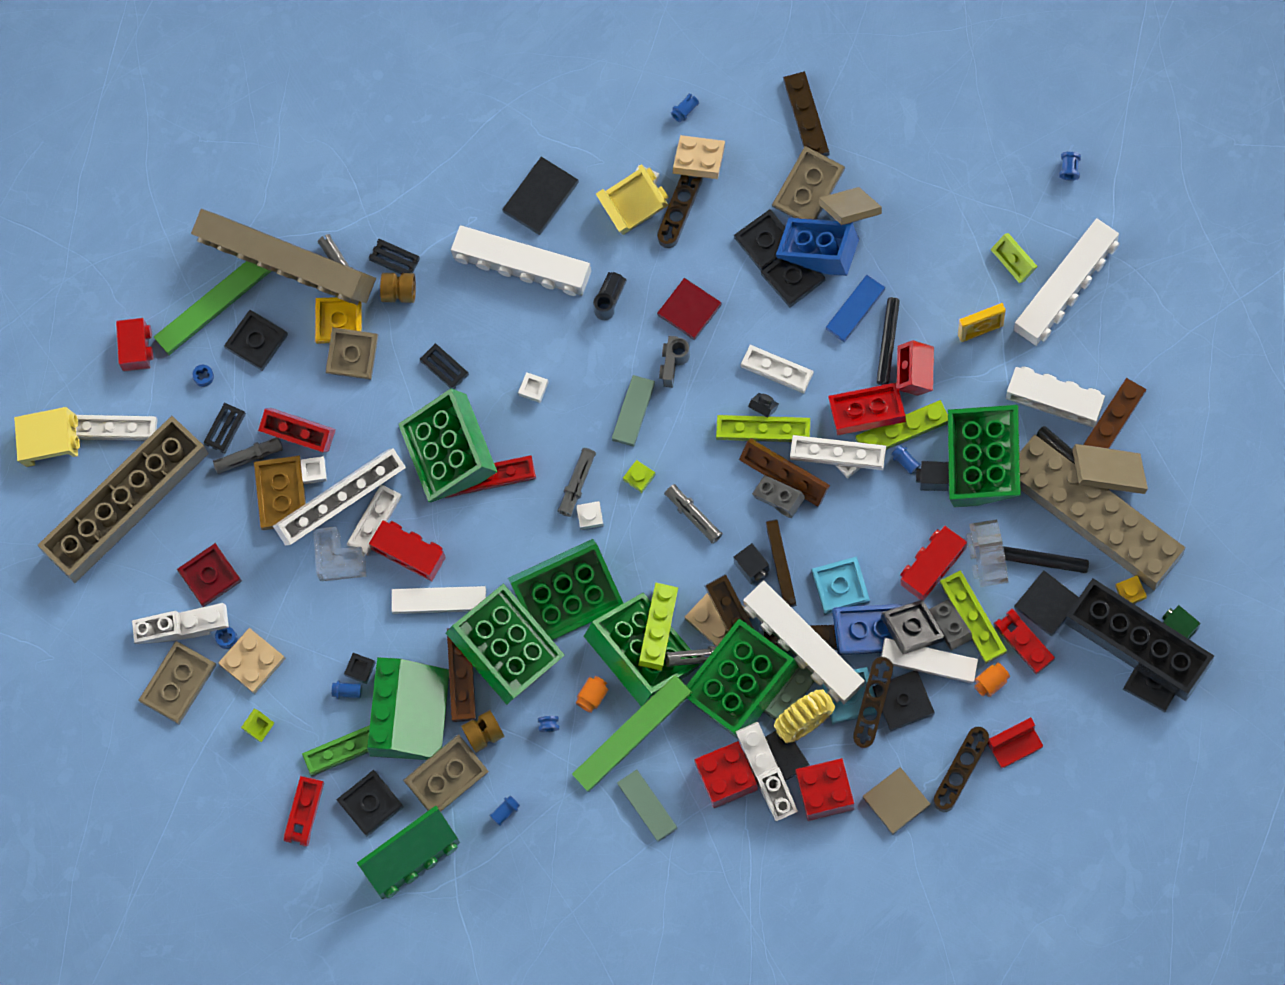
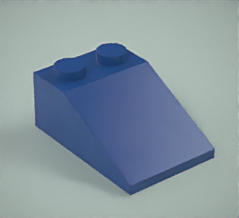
(819, 245)

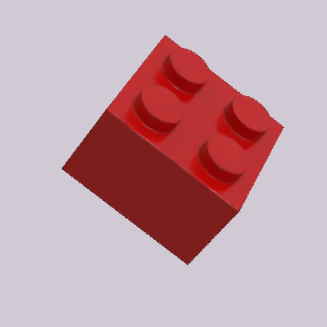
(726, 774)
(825, 789)

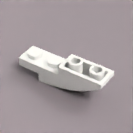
(179, 626)
(766, 771)

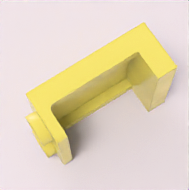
(633, 199)
(46, 435)

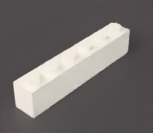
(521, 261)
(1066, 282)
(339, 497)
(803, 642)

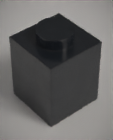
(933, 476)
(752, 564)

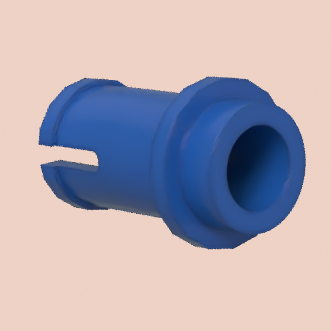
(684, 108)
(905, 459)
(346, 690)
(505, 810)

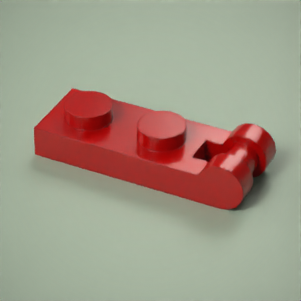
(1024, 642)
(304, 810)

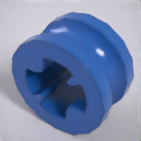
(205, 381)
(232, 641)
(548, 724)

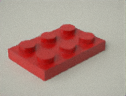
(867, 409)

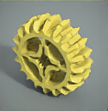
(804, 716)

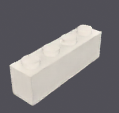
(1055, 396)

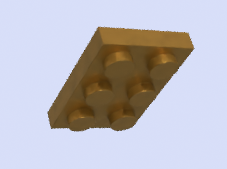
(278, 489)

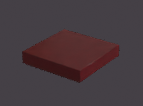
(689, 308)
(209, 575)

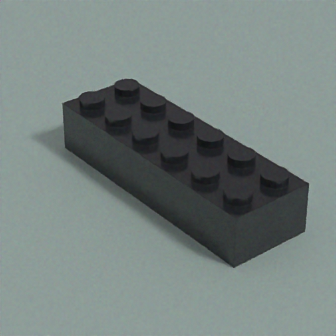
(1139, 639)

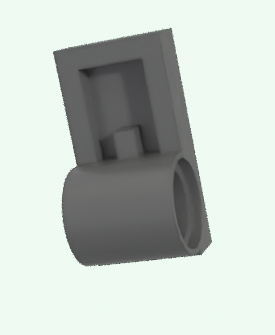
(667, 371)
(781, 496)
(951, 624)

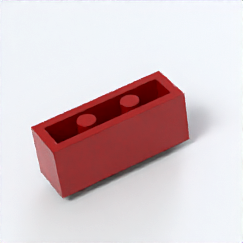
(296, 430)
(407, 549)
(933, 562)

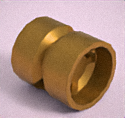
(398, 287)
(490, 728)

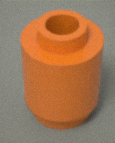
(991, 680)
(592, 694)

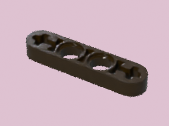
(678, 206)
(780, 562)
(875, 702)
(961, 769)

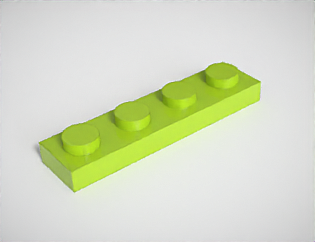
(916, 424)
(761, 428)
(972, 613)
(658, 626)

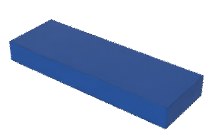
(855, 308)

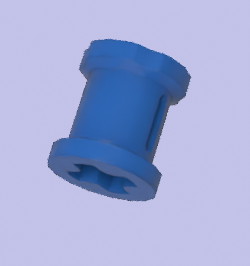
(1070, 166)

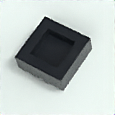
(763, 404)
(359, 668)

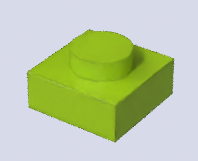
(639, 476)
(257, 725)

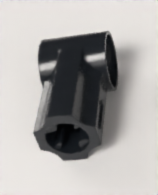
(609, 294)

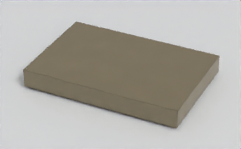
(807, 182)
(1110, 469)
(177, 682)
(446, 774)

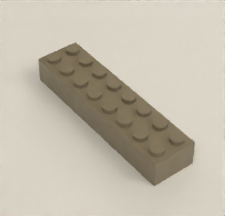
(283, 257)
(123, 499)
(1097, 514)

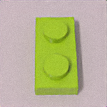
(1014, 258)

